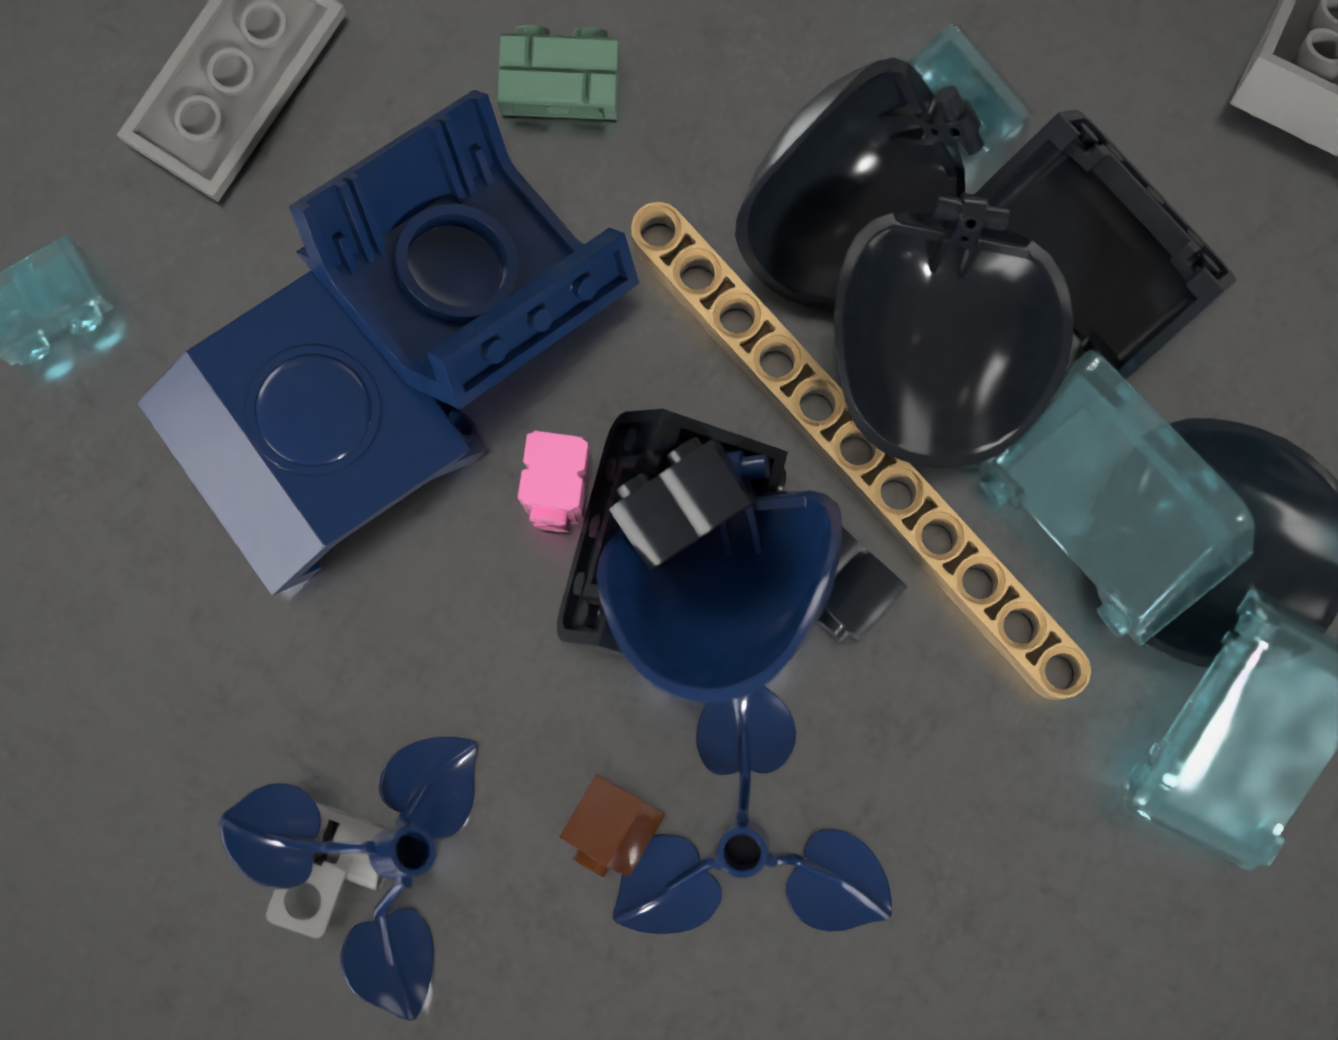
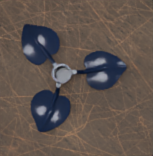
(273, 840)
(831, 889)

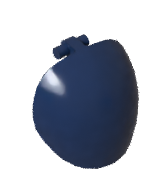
(731, 603)

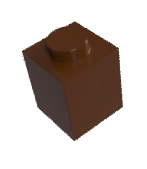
(610, 828)

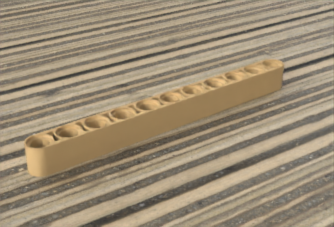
(865, 480)

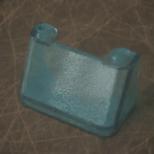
(1123, 499)
(1246, 738)

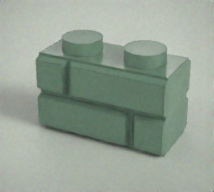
(558, 73)

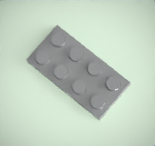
(228, 86)

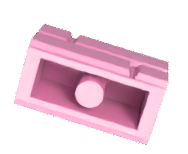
(555, 480)

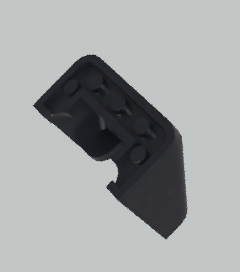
(1122, 247)
(635, 445)

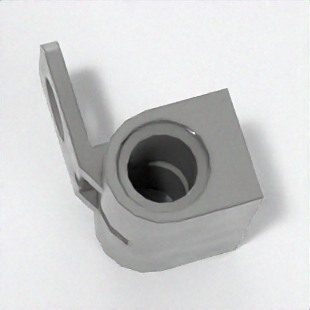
(330, 871)

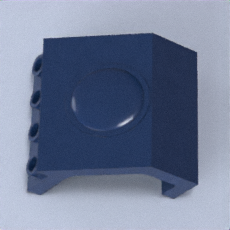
(455, 255)
(301, 430)

